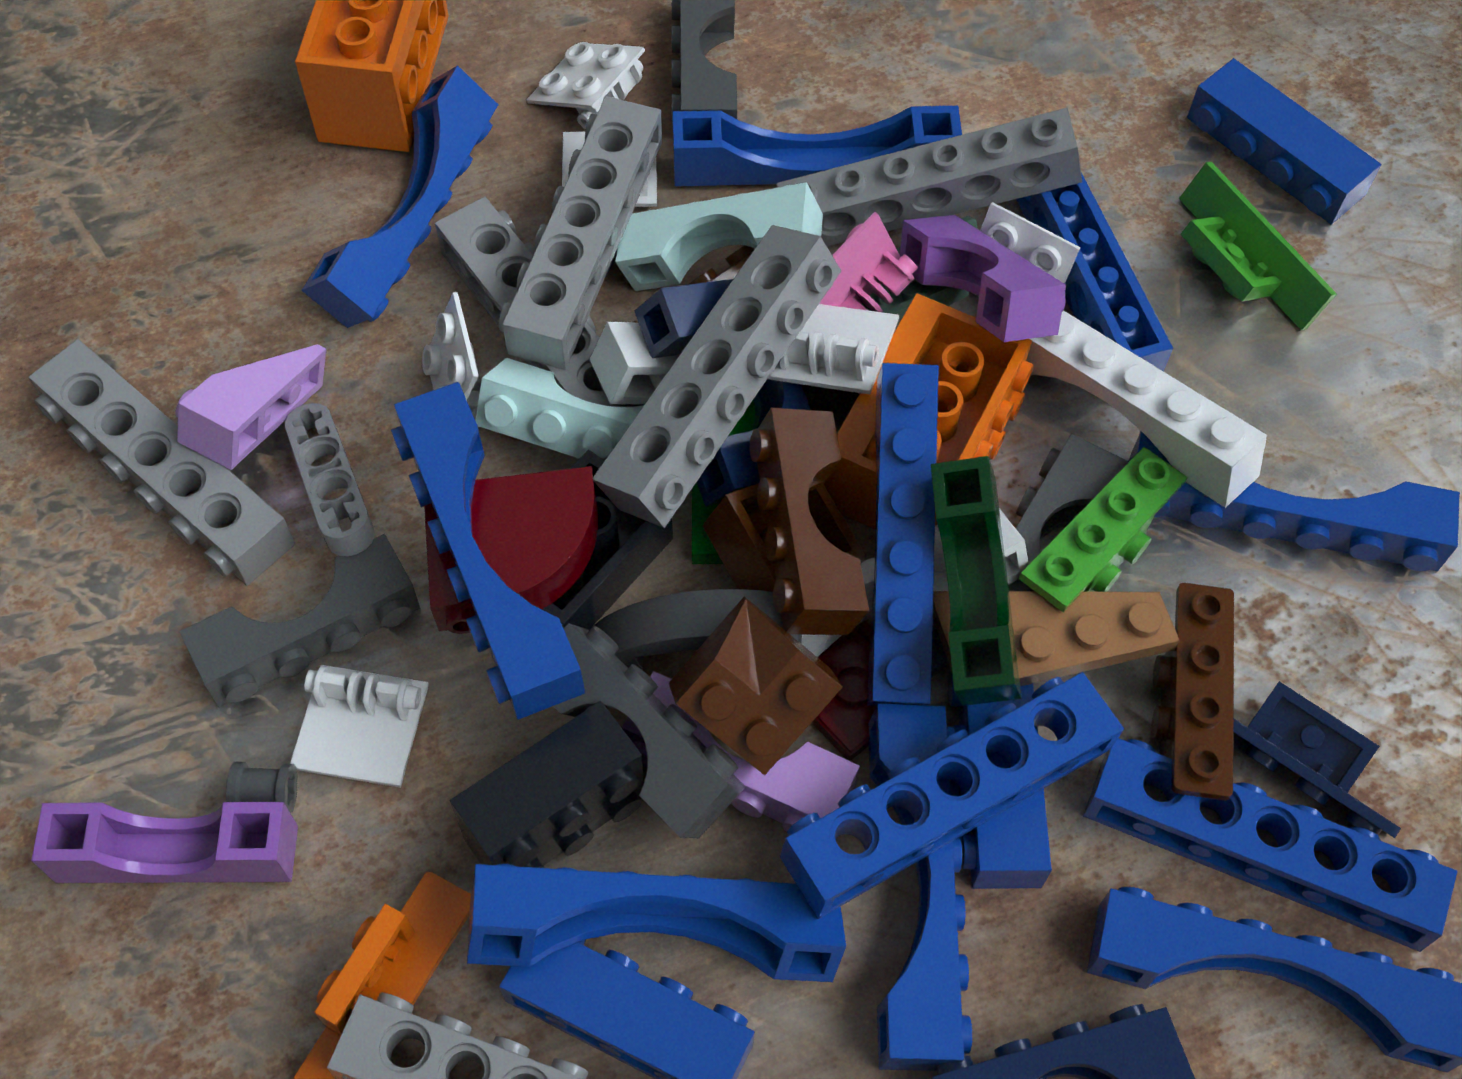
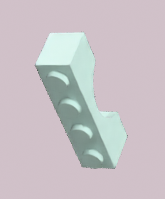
(667, 241)
(535, 409)

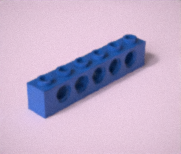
(1101, 281)
(832, 877)
(1419, 885)

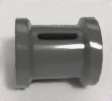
(262, 784)

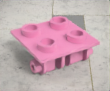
(866, 263)

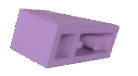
(245, 404)

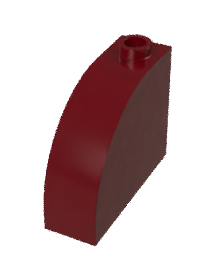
(531, 533)

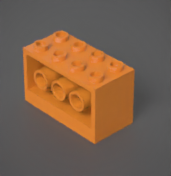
(368, 68)
(977, 395)

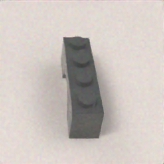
(701, 82)
(1069, 485)
(244, 654)
(683, 778)

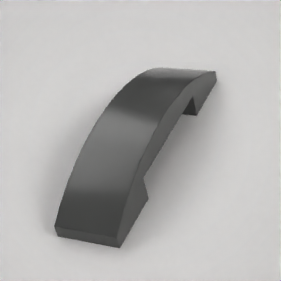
(677, 621)

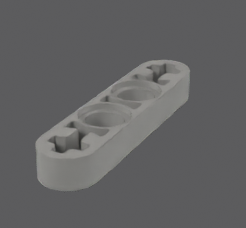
(328, 477)

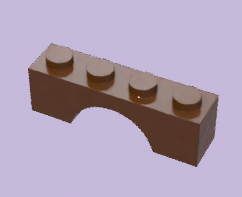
(816, 583)

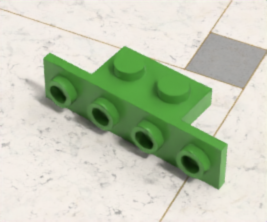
(1249, 250)
(1104, 532)

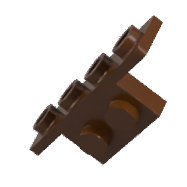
(1198, 693)

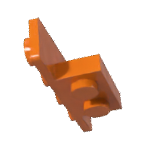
(390, 956)

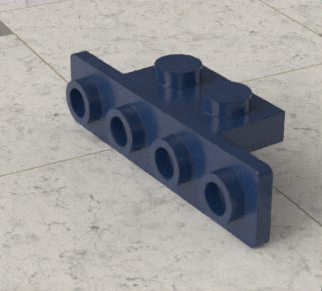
(1317, 749)

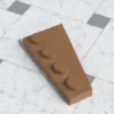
(1088, 635)

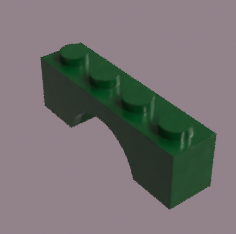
(977, 582)

